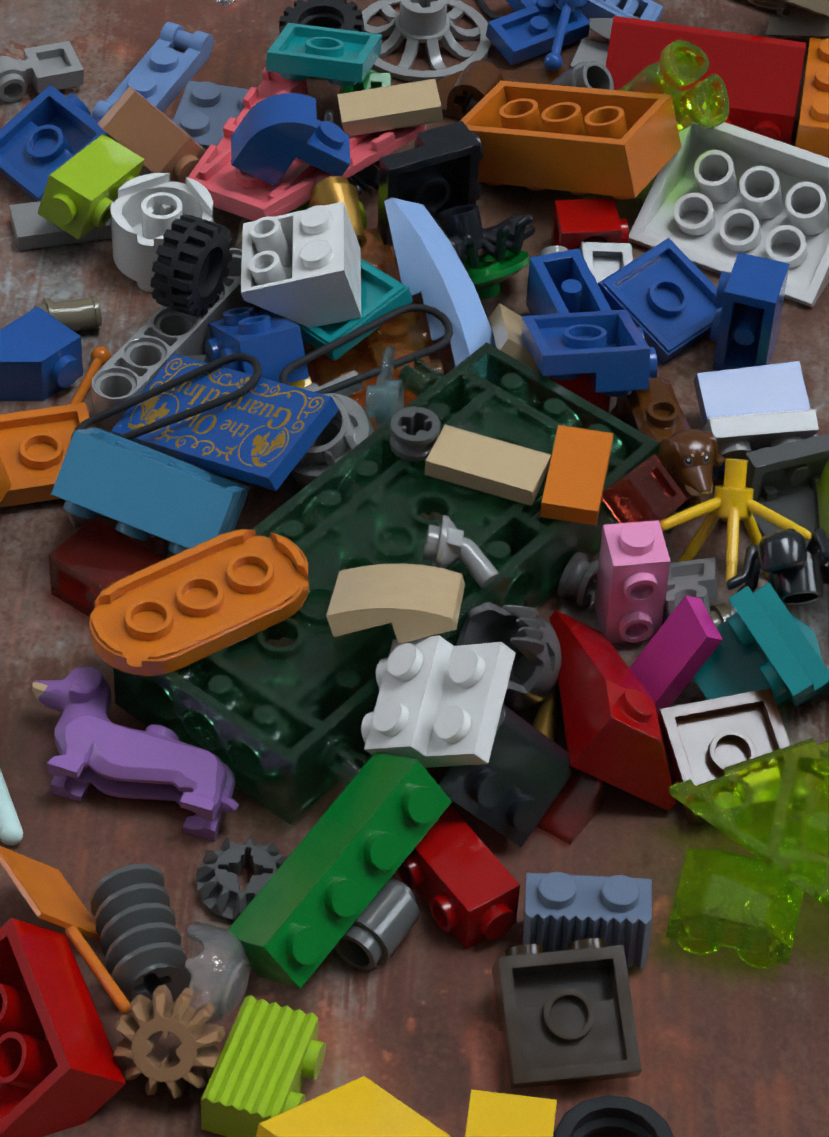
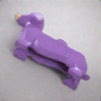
(129, 760)

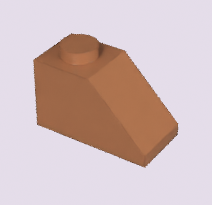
(152, 136)

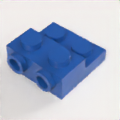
(44, 139)
(593, 343)

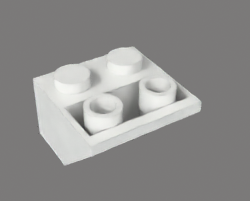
(303, 265)

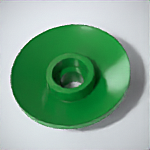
(492, 272)

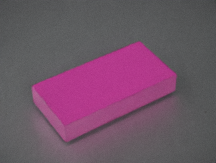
(676, 652)

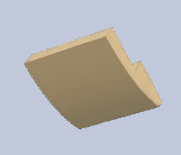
(410, 596)

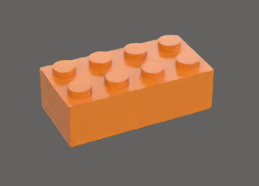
(573, 138)

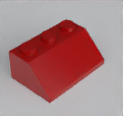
(51, 1039)

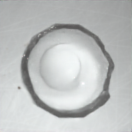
(217, 969)

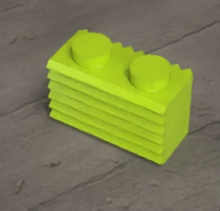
(261, 1068)

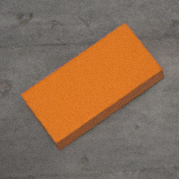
(576, 475)

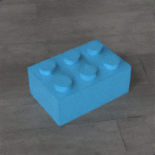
(146, 491)

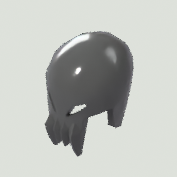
(531, 637)

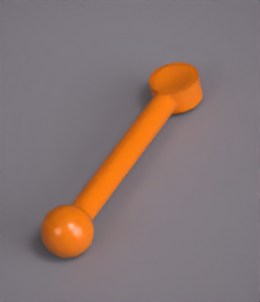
(99, 357)

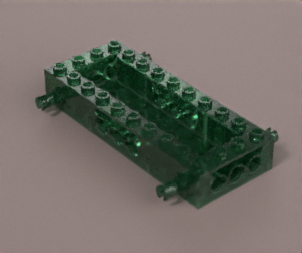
(296, 711)

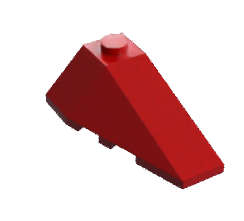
(609, 715)

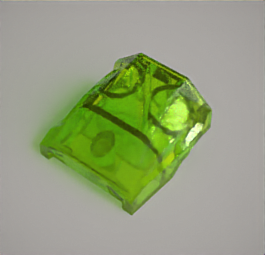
(735, 905)

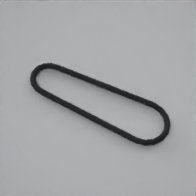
(364, 329)
(237, 357)

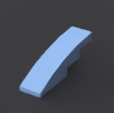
(437, 277)

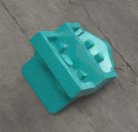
(764, 650)

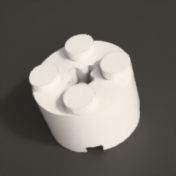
(143, 215)

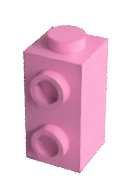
(631, 581)

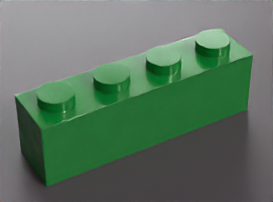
(339, 868)

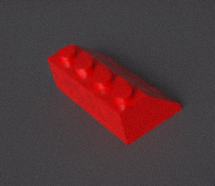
(757, 70)

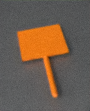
(57, 903)

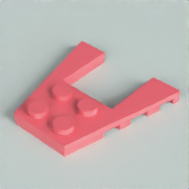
(254, 198)

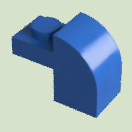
(287, 129)

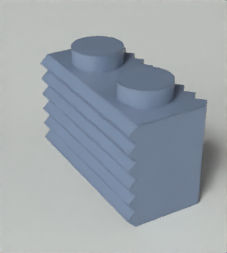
(580, 907)

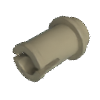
(75, 314)

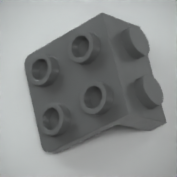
(786, 480)

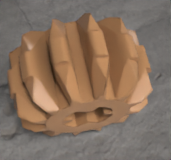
(161, 1017)

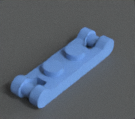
(163, 69)

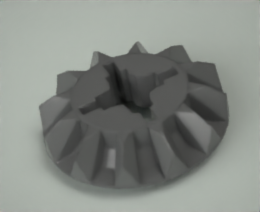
(218, 875)

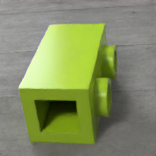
(86, 185)

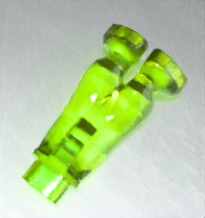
(679, 66)

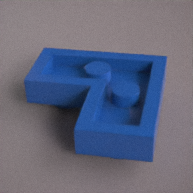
(533, 29)

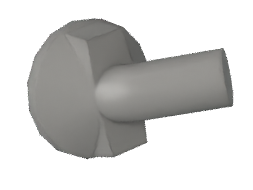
(446, 545)

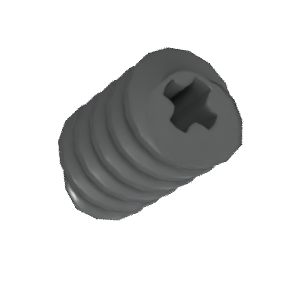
(139, 932)

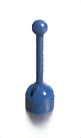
(553, 60)

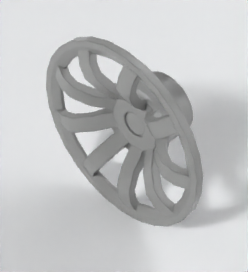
(426, 23)

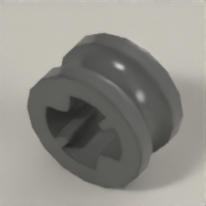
(405, 424)
(579, 580)

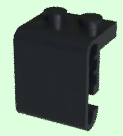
(516, 784)

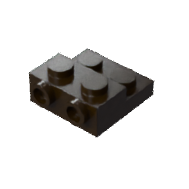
(566, 1014)

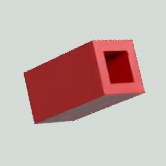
(462, 882)

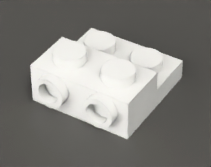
(439, 701)

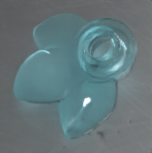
(387, 395)

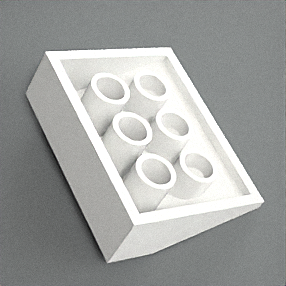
(744, 196)

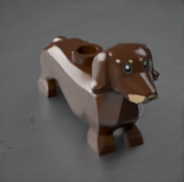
(684, 452)

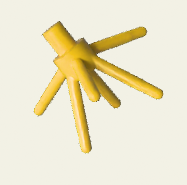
(730, 503)

